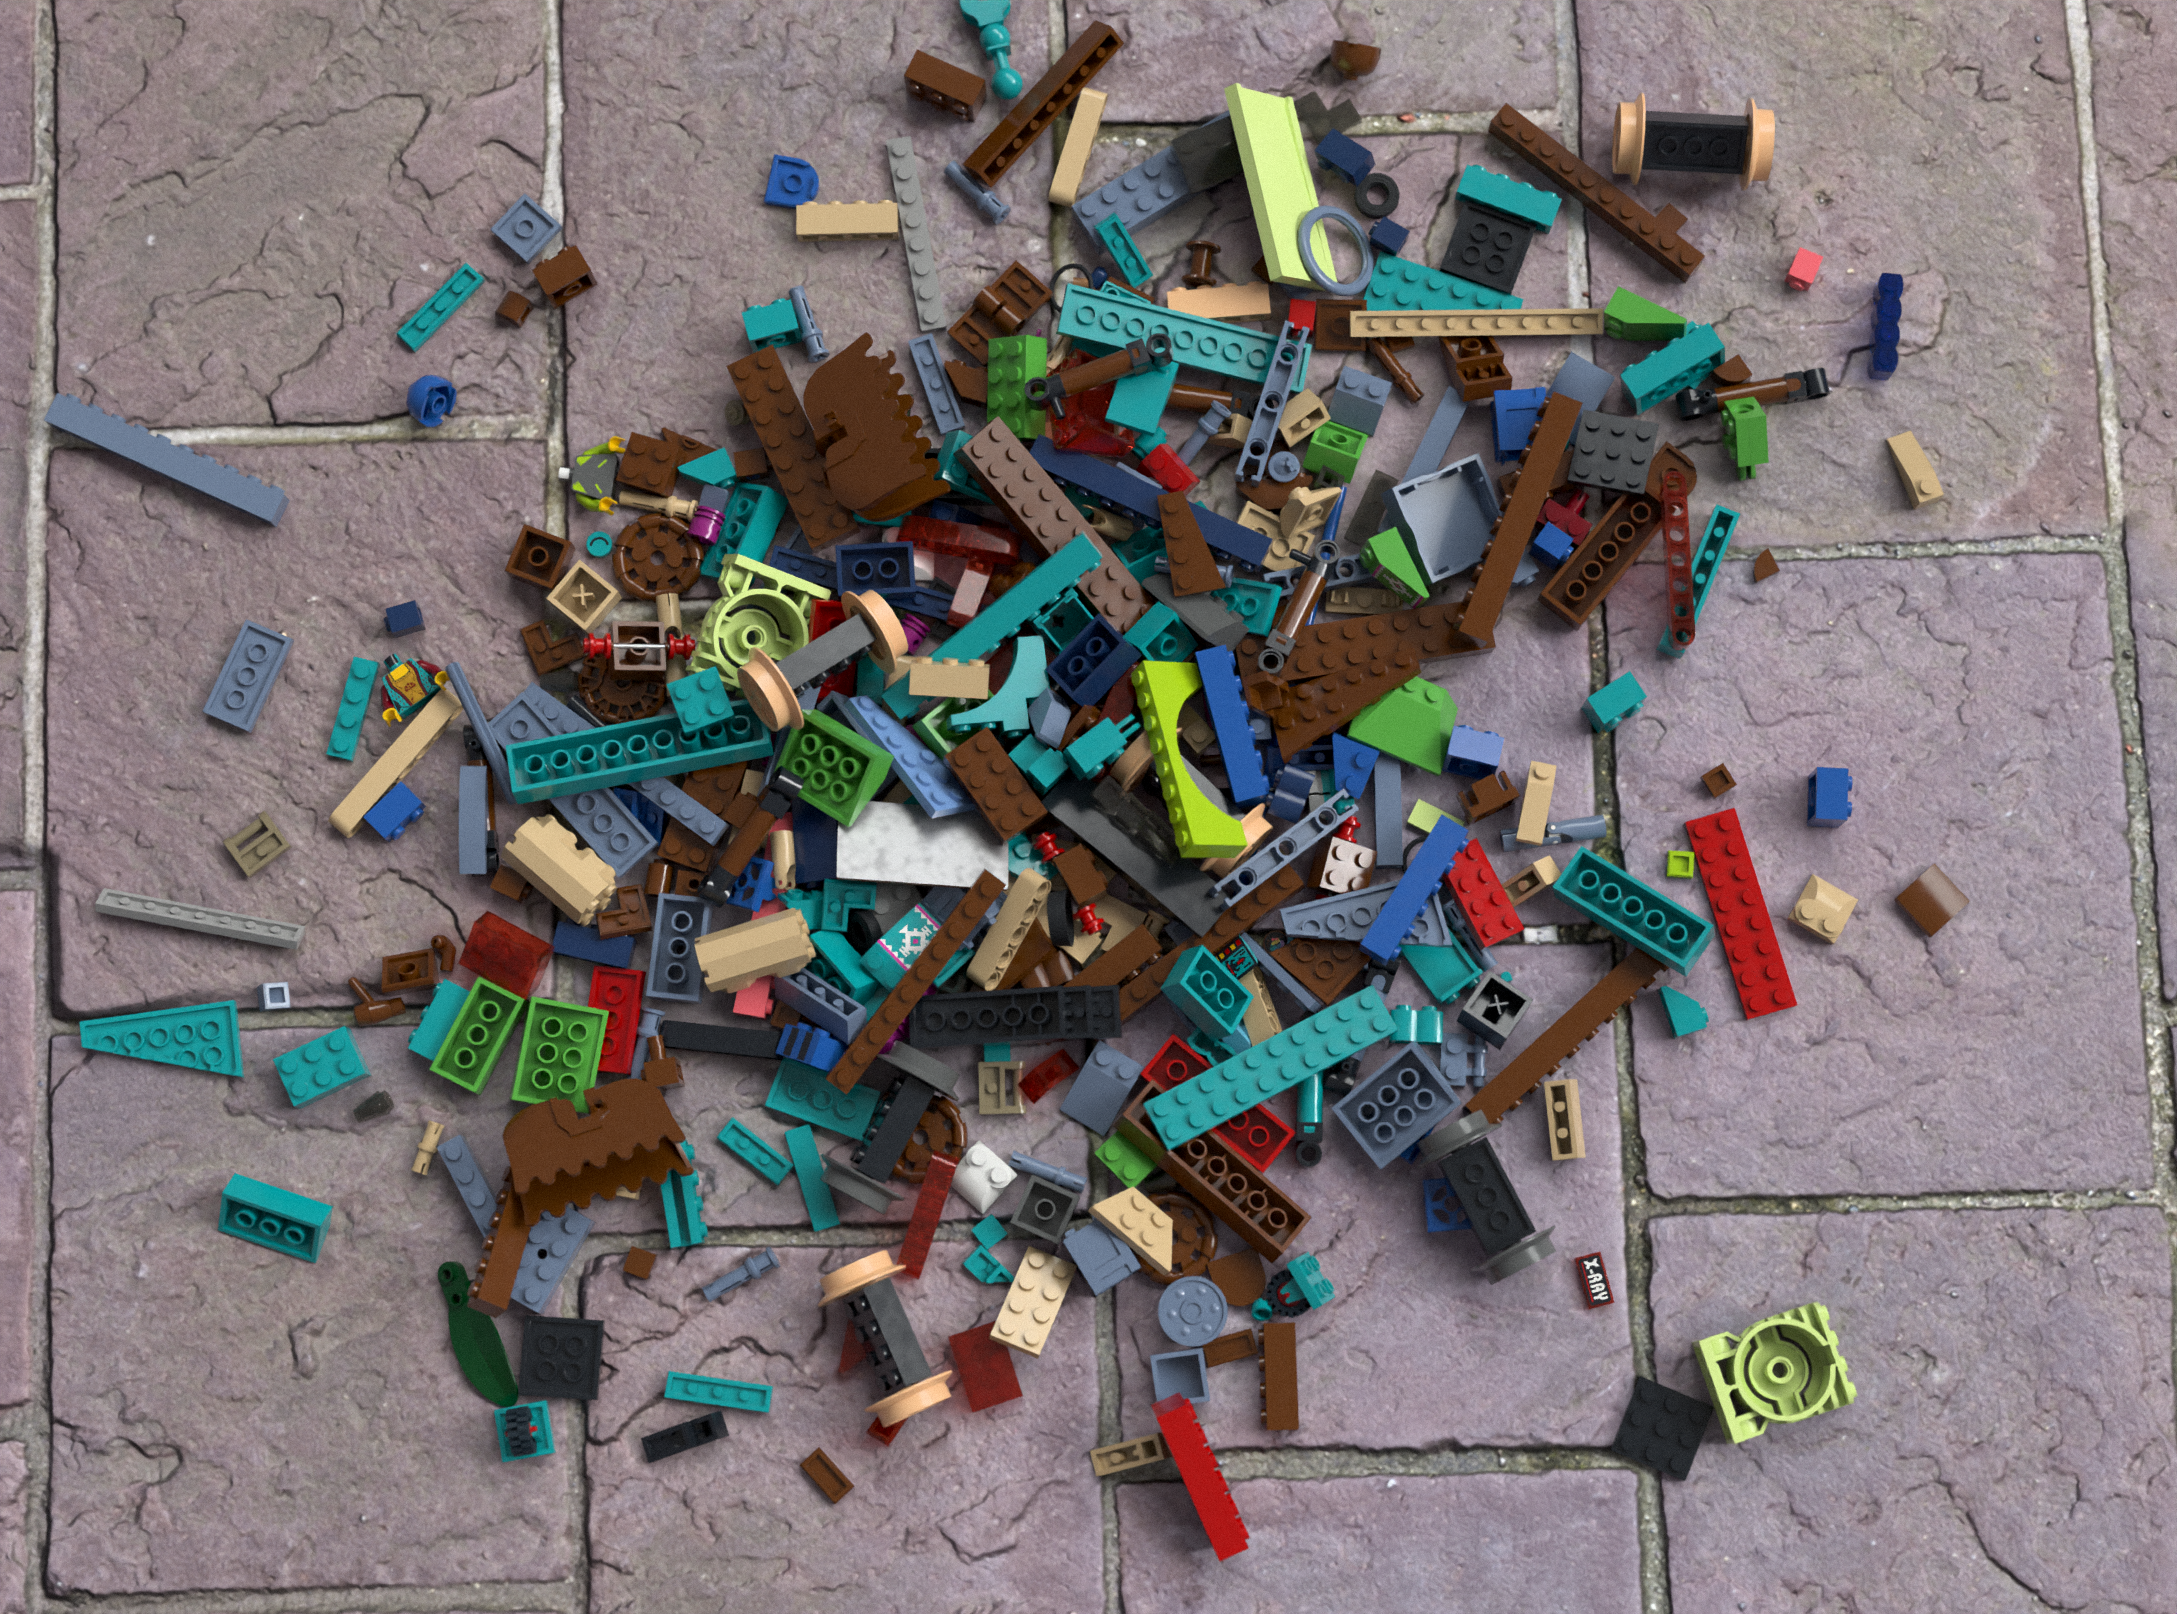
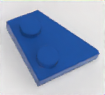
(1352, 764)

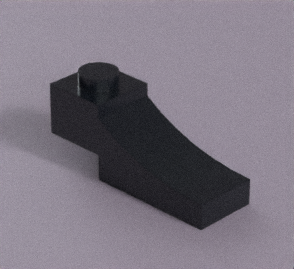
(685, 1436)

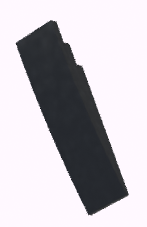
(1175, 888)
(1016, 1017)

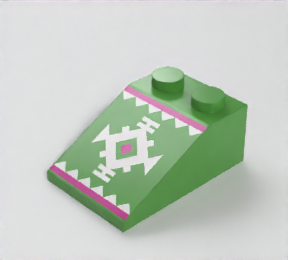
(1392, 566)

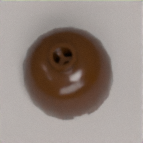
(1354, 59)

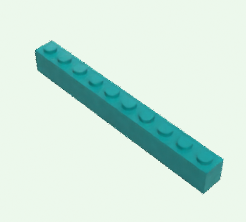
(1004, 615)

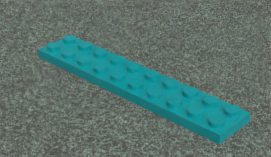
(1194, 339)
(1270, 1068)

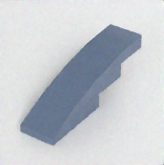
(473, 819)

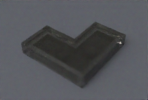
(1321, 121)

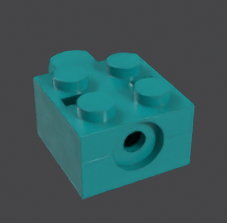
(1098, 746)

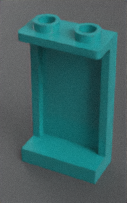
(1443, 969)

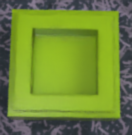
(1680, 864)

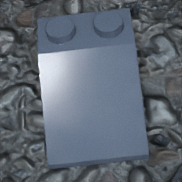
(1101, 1088)

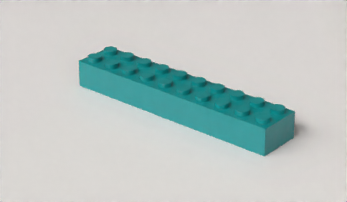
(631, 753)

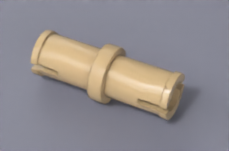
(427, 1147)

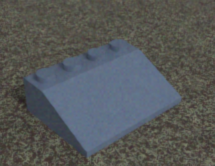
(1397, 1104)

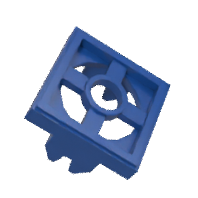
(762, 886)
(1430, 1186)

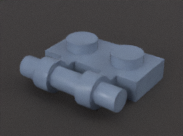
(1454, 1059)

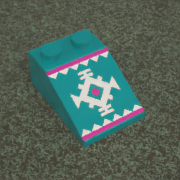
(900, 946)

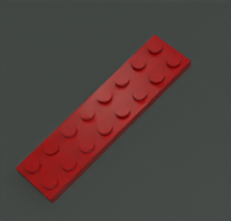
(1740, 914)

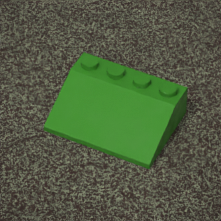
(836, 765)
(558, 1052)

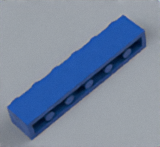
(1414, 889)

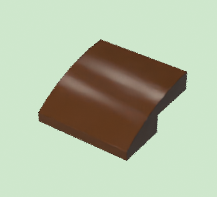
(1931, 900)

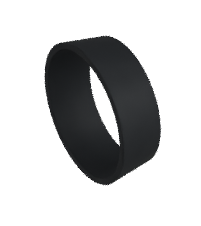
(1060, 918)

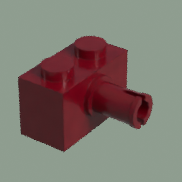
(1566, 518)

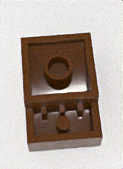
(1475, 365)

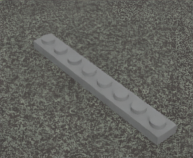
(916, 234)
(200, 918)

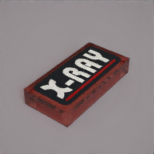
(1594, 1280)

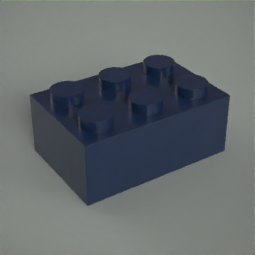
(876, 567)
(1093, 661)

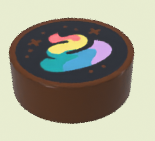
(1274, 940)

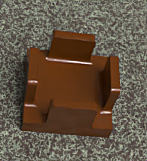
(1487, 797)

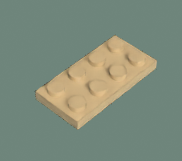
(1033, 1302)

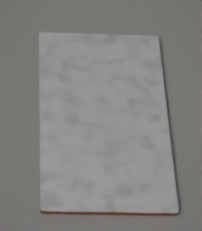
(910, 847)

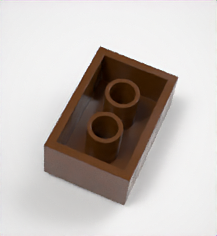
(945, 86)

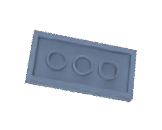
(248, 676)

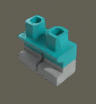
(1323, 790)

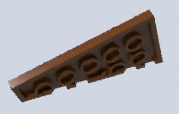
(1335, 699)
(1322, 964)

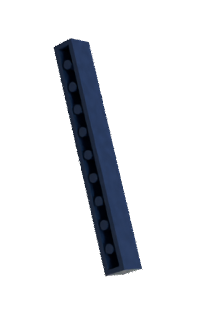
(1140, 500)

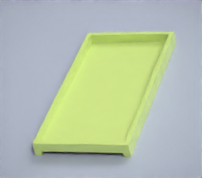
(1278, 183)

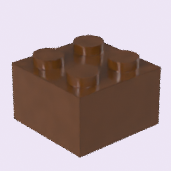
(564, 276)
(650, 465)
(539, 558)

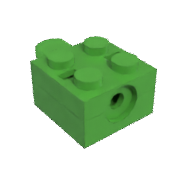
(1745, 435)

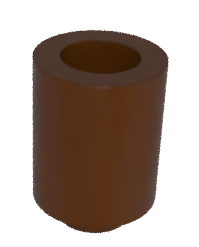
(658, 878)

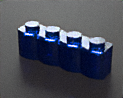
(1885, 327)

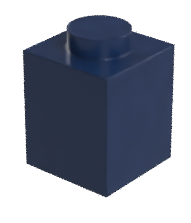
(1388, 236)
(404, 619)

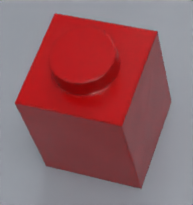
(1301, 314)

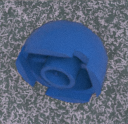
(430, 398)

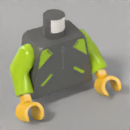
(595, 476)

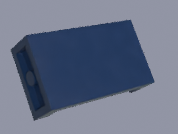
(814, 844)

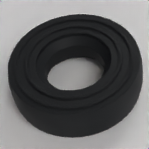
(1377, 211)
(870, 926)

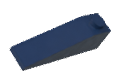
(1316, 757)

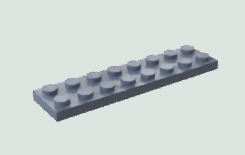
(595, 813)

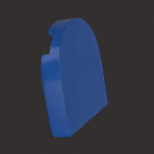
(791, 182)

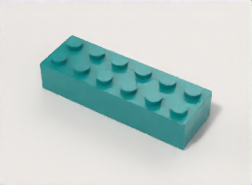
(1633, 911)

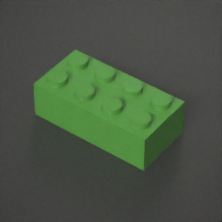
(1010, 366)
(479, 1035)

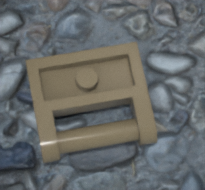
(260, 851)
(992, 1088)

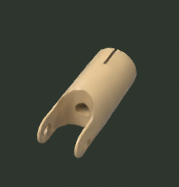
(1110, 524)
(784, 858)

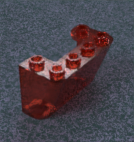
(1085, 424)

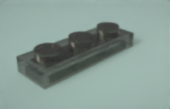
(1370, 509)

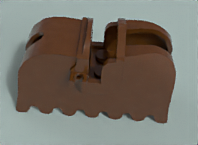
(867, 437)
(572, 1159)

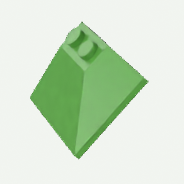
(1409, 724)

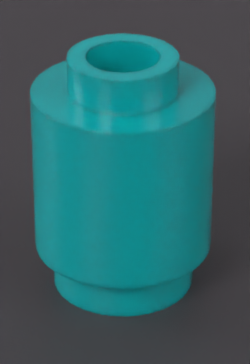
(1146, 444)

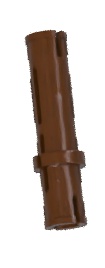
(1401, 378)

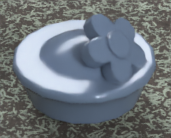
(1283, 466)

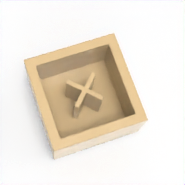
(584, 597)

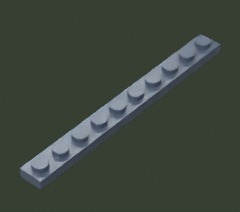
(657, 790)

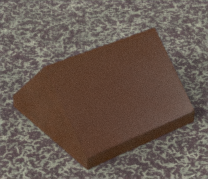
(409, 972)

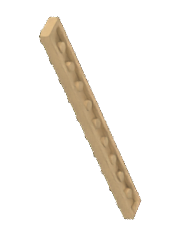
(1475, 322)

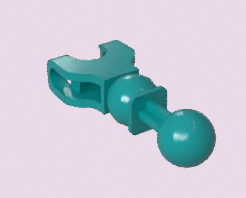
(995, 41)

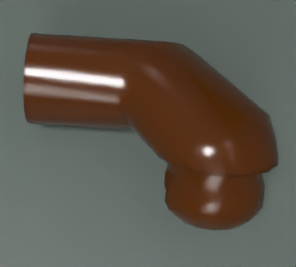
(446, 950)

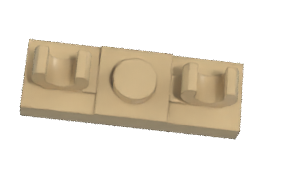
(1362, 601)

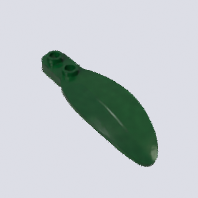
(476, 1340)

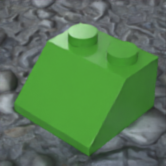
(1335, 448)

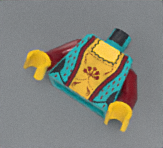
(409, 686)

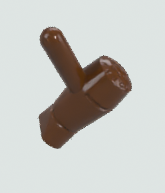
(374, 1011)

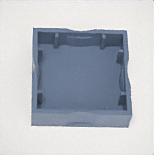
(1445, 517)

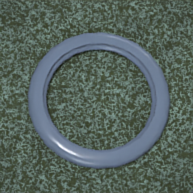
(1309, 260)

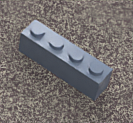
(822, 1004)
(470, 1180)

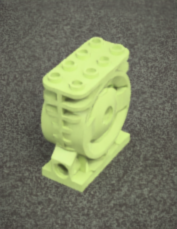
(733, 630)
(1828, 1381)

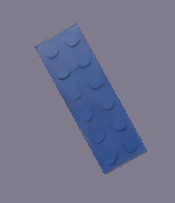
(1230, 726)

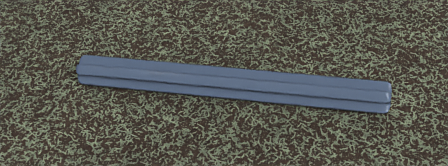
(481, 728)

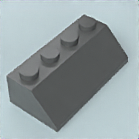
(1201, 612)

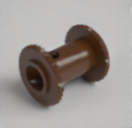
(1201, 263)

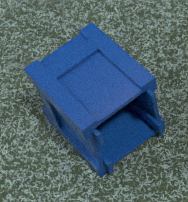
(1511, 420)

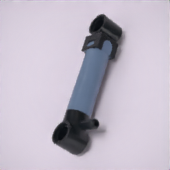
(1344, 1073)

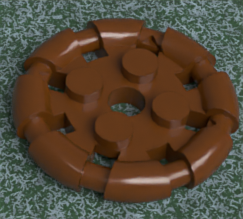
(649, 545)
(620, 697)
(936, 1140)
(1187, 1237)

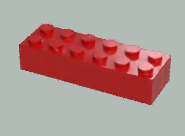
(1252, 1134)
(1202, 1481)

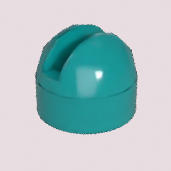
(1261, 1315)

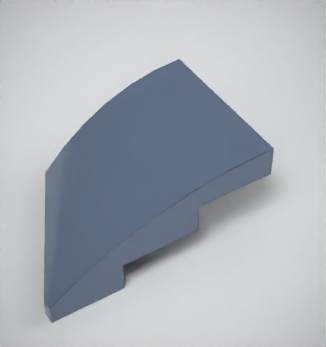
(1583, 383)

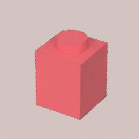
(1803, 269)

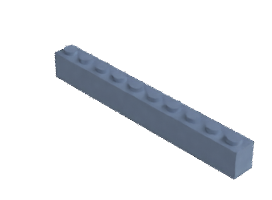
(166, 459)

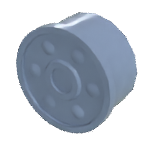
(1192, 1311)

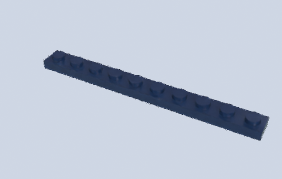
(824, 574)

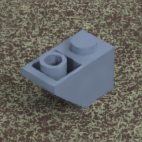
(1049, 717)

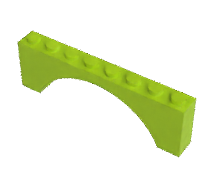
(1197, 823)

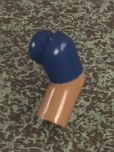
(1099, 277)

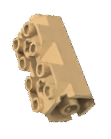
(566, 876)
(758, 948)

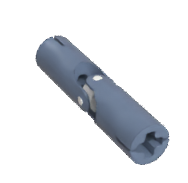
(1558, 832)

